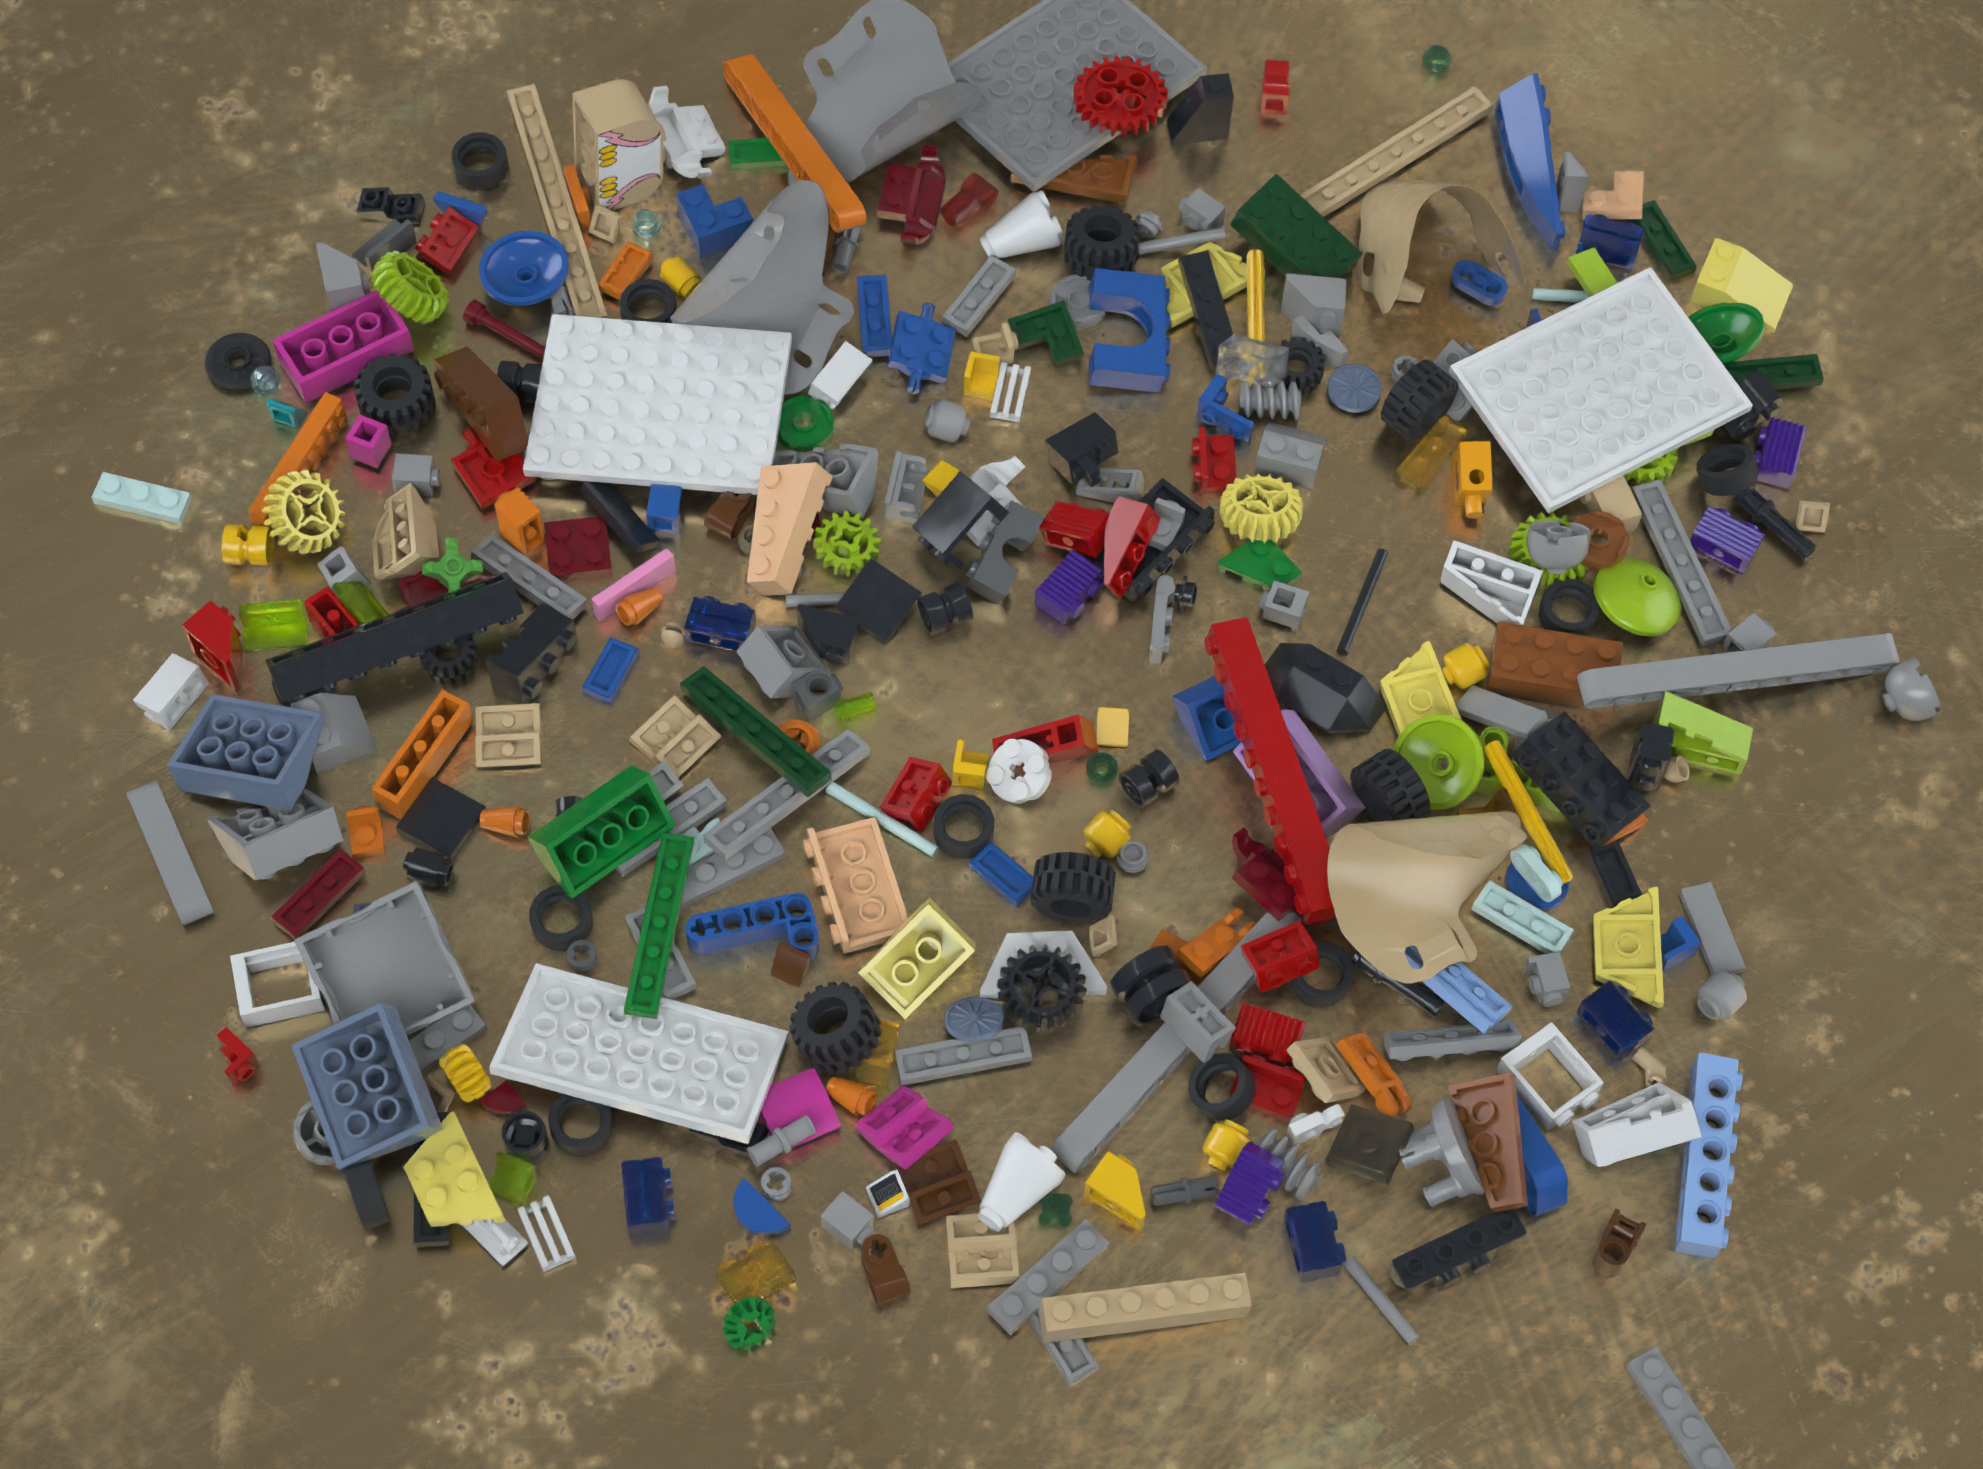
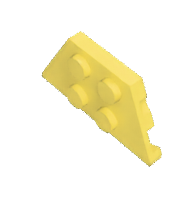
(1229, 272)
(1417, 689)
(1630, 947)
(450, 1179)

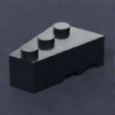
(531, 655)

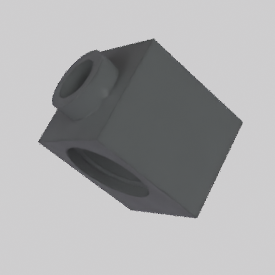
(813, 704)

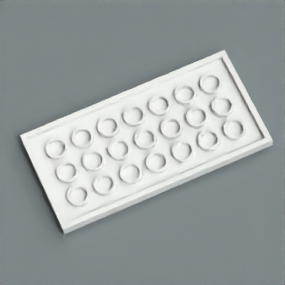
(677, 1068)

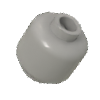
(946, 420)
(1721, 995)

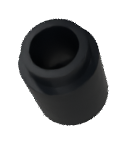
(428, 867)

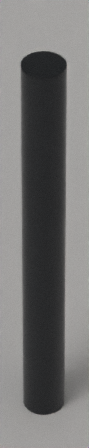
(1362, 602)

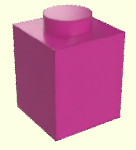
(368, 441)

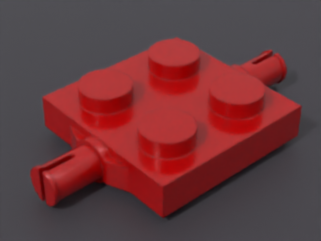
(486, 476)

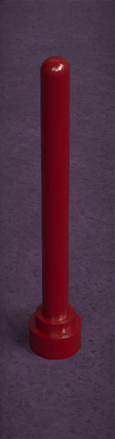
(477, 314)

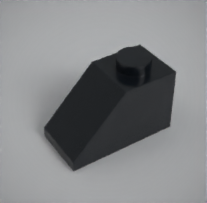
(830, 633)

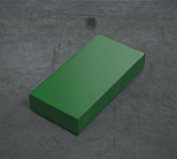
(753, 154)

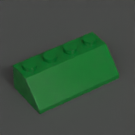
(602, 830)

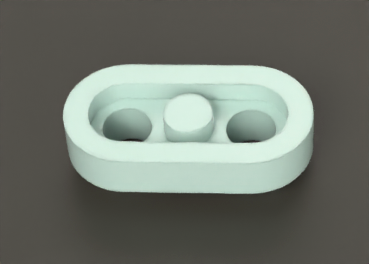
(1535, 872)

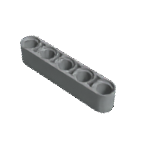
(169, 853)

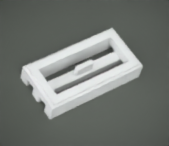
(1014, 372)
(535, 1208)

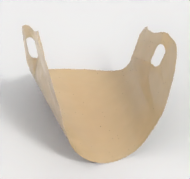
(1388, 226)
(1406, 882)

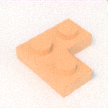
(1622, 202)

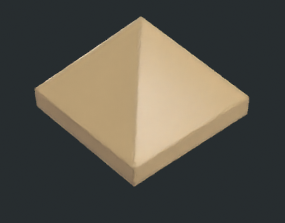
(605, 223)
(1812, 516)
(1103, 936)
(439, 1093)

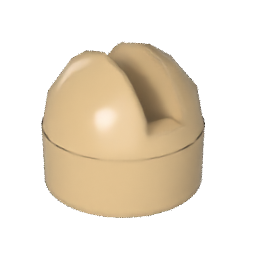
(672, 638)
(1677, 770)

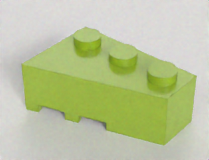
(1704, 735)

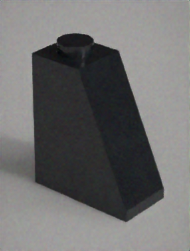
(1203, 111)

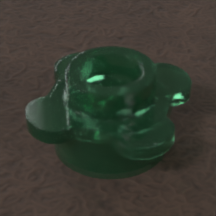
(1058, 1200)

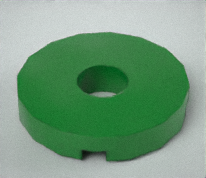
(810, 437)

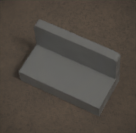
(393, 237)

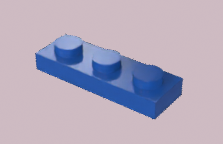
(874, 315)

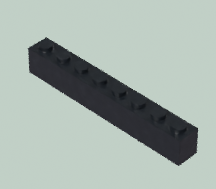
(394, 637)

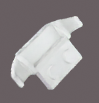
(688, 135)
(993, 480)

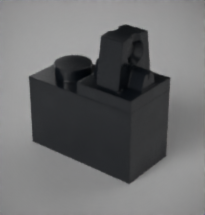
(1081, 448)

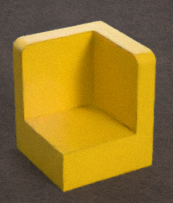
(981, 376)
(969, 768)

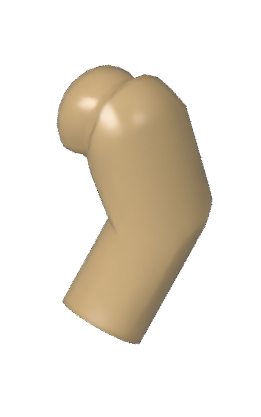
(1654, 1069)

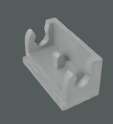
(905, 488)
(1197, 1021)

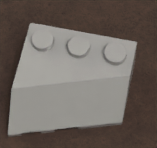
(277, 838)

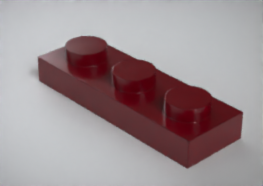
(318, 894)

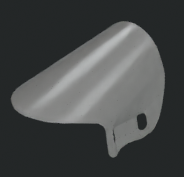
(883, 88)
(776, 282)

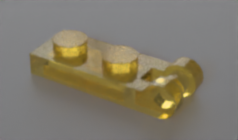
(1430, 454)

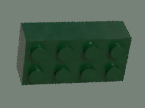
(1294, 233)

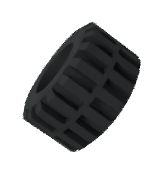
(1101, 240)
(395, 374)
(1419, 400)
(1390, 788)
(1073, 887)
(847, 1044)

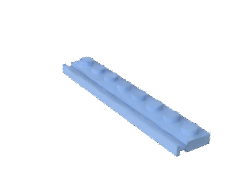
(1464, 993)

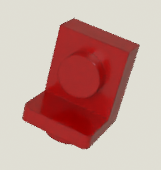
(239, 1055)

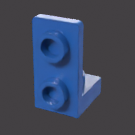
(1213, 412)

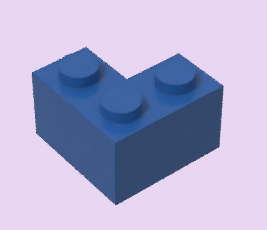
(711, 226)

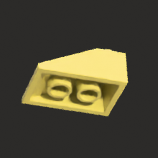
(1738, 276)
(917, 958)

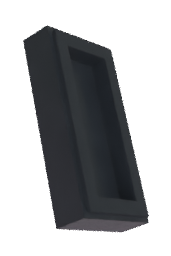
(1613, 873)

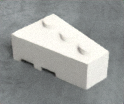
(1491, 582)
(1637, 1125)

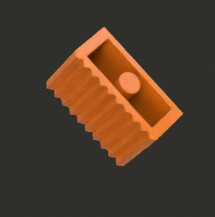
(520, 522)

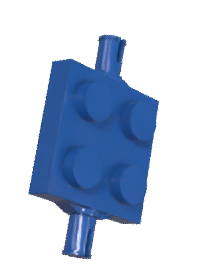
(921, 347)

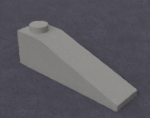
(852, 472)

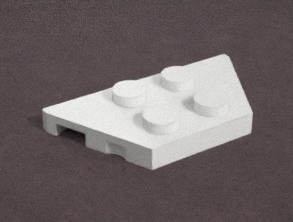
(1068, 944)

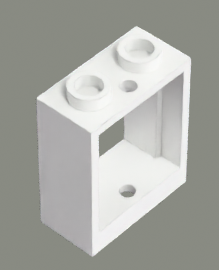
(266, 959)
(1552, 1039)

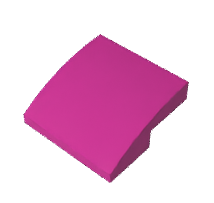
(798, 1097)
(904, 1127)

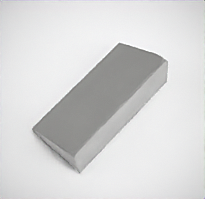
(1571, 183)

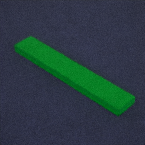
(659, 926)

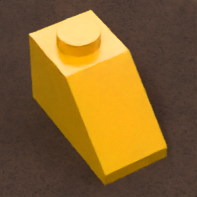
(1117, 1189)

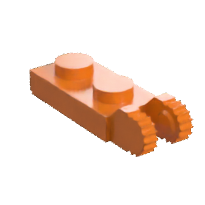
(1213, 944)
(1375, 1074)

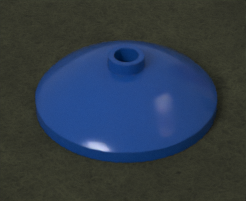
(523, 268)

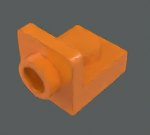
(365, 832)

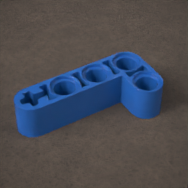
(753, 931)
(1543, 1170)

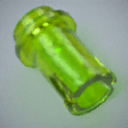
(854, 706)

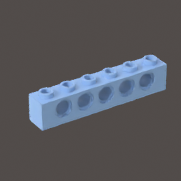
(1692, 1234)

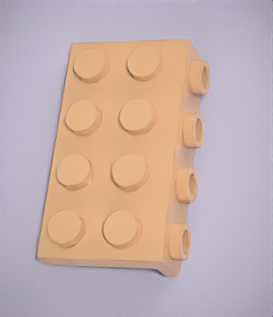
(856, 884)

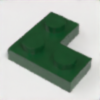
(1050, 325)

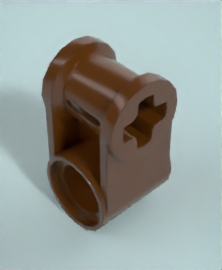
(729, 513)
(1618, 1239)
(884, 1275)

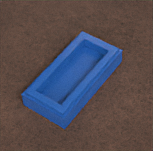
(610, 670)
(1002, 874)

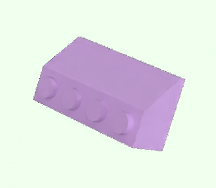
(1330, 792)

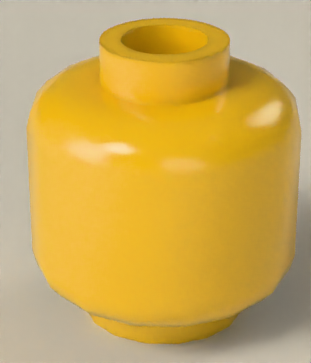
(1465, 666)
(1106, 834)
(1225, 1144)

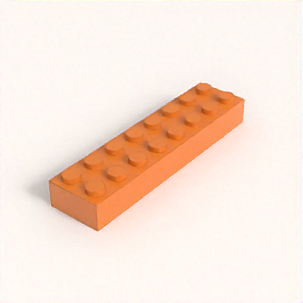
(306, 449)

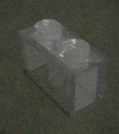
(1252, 361)

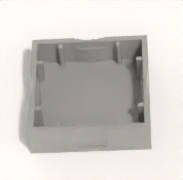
(388, 956)

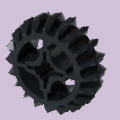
(1018, 975)

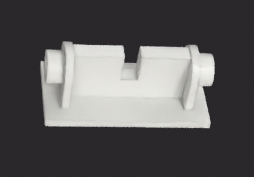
(498, 1239)

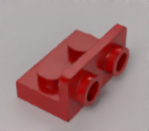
(447, 240)
(1215, 461)
(917, 792)
(1281, 956)
(1275, 1089)

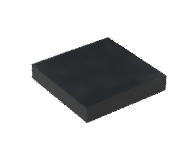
(878, 600)
(441, 818)

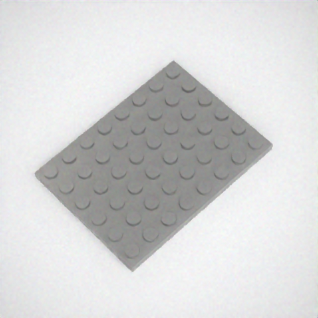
(1031, 74)

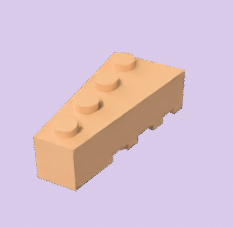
(783, 523)

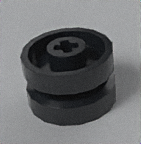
(1147, 983)

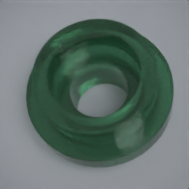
(1437, 53)
(1105, 760)

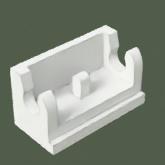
(839, 375)
(171, 691)

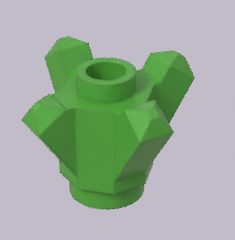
(453, 568)

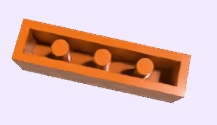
(422, 754)

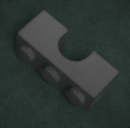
(991, 573)

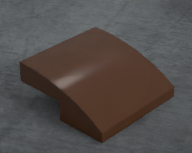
(939, 1183)

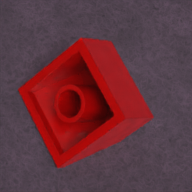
(216, 642)

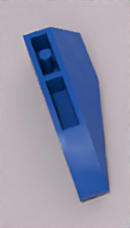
(1528, 155)

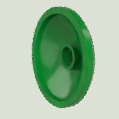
(1729, 329)

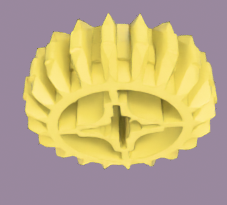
(1261, 508)
(287, 513)

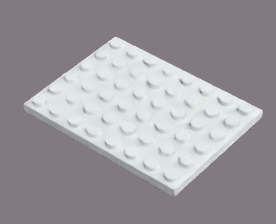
(1599, 389)
(657, 404)

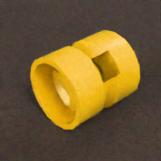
(247, 545)

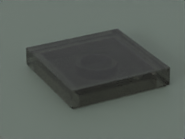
(1369, 1144)

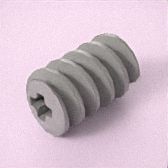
(1270, 399)
(1295, 1169)

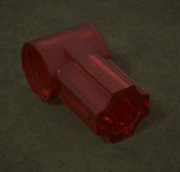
(973, 195)

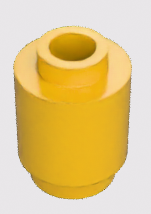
(679, 276)

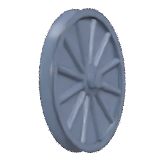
(1354, 388)
(974, 1019)

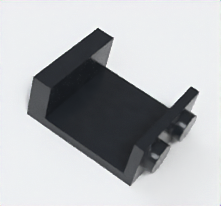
(954, 515)

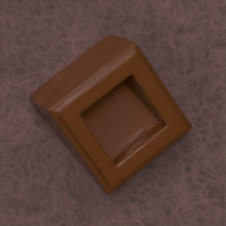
(790, 965)

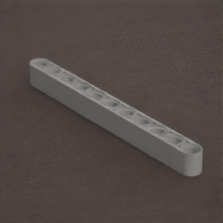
(1738, 670)
(1156, 1059)

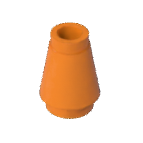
(637, 606)
(506, 820)
(852, 1095)

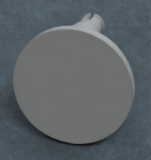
(1445, 1141)

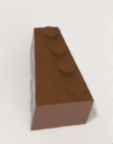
(483, 401)

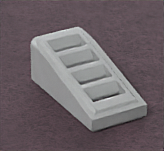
(1125, 477)

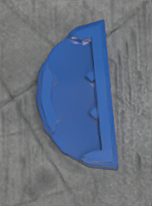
(471, 210)
(756, 1212)

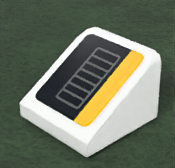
(888, 1194)

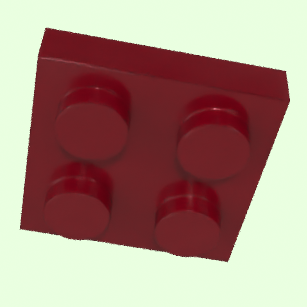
(578, 548)

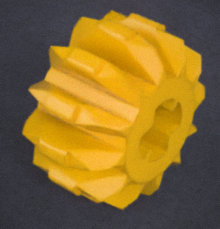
(465, 1073)

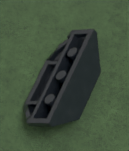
(1323, 689)

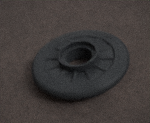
(229, 346)

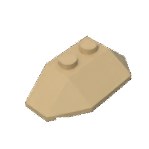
(404, 536)

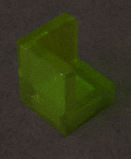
(512, 1178)

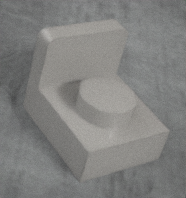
(1170, 524)

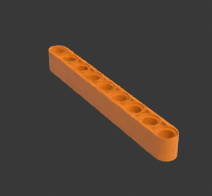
(793, 139)

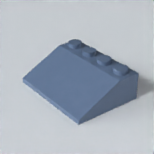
(247, 752)
(367, 1086)

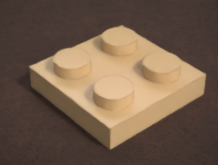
(1325, 1069)

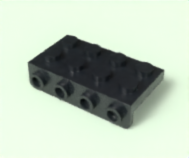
(1158, 562)
(1580, 780)

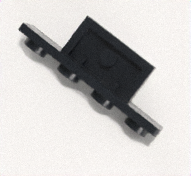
(1459, 1251)

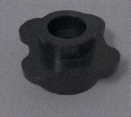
(1185, 594)

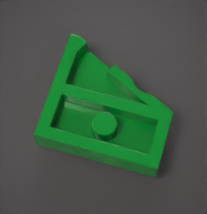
(1260, 564)

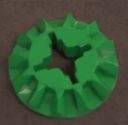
(749, 1310)

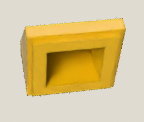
(940, 477)
(1112, 727)

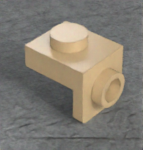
(997, 344)

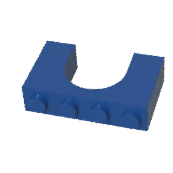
(1145, 300)

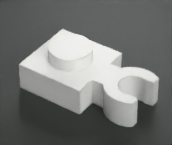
(1306, 1126)

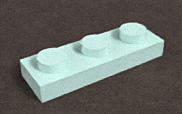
(142, 498)
(1521, 919)

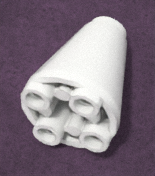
(1024, 229)
(1018, 1182)

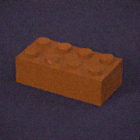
(1545, 664)

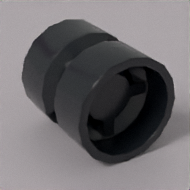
(521, 380)
(948, 607)
(1152, 776)
(526, 1137)

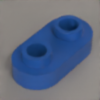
(1480, 283)

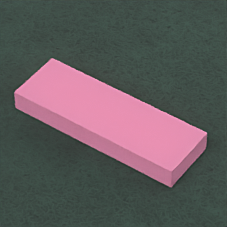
(639, 579)

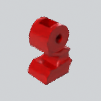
(1275, 87)

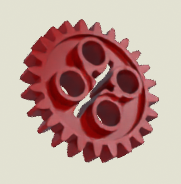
(1120, 96)

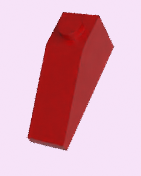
(1060, 739)

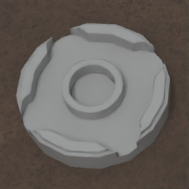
(1075, 293)

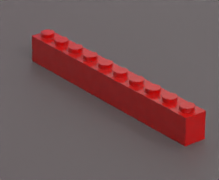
(1273, 764)

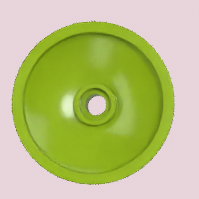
(1638, 597)
(1439, 738)

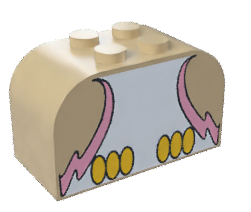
(617, 144)

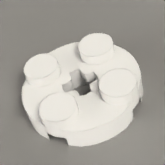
(1002, 767)

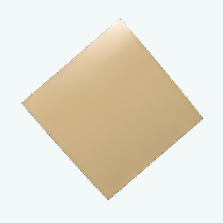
(508, 735)
(675, 736)
(979, 1253)

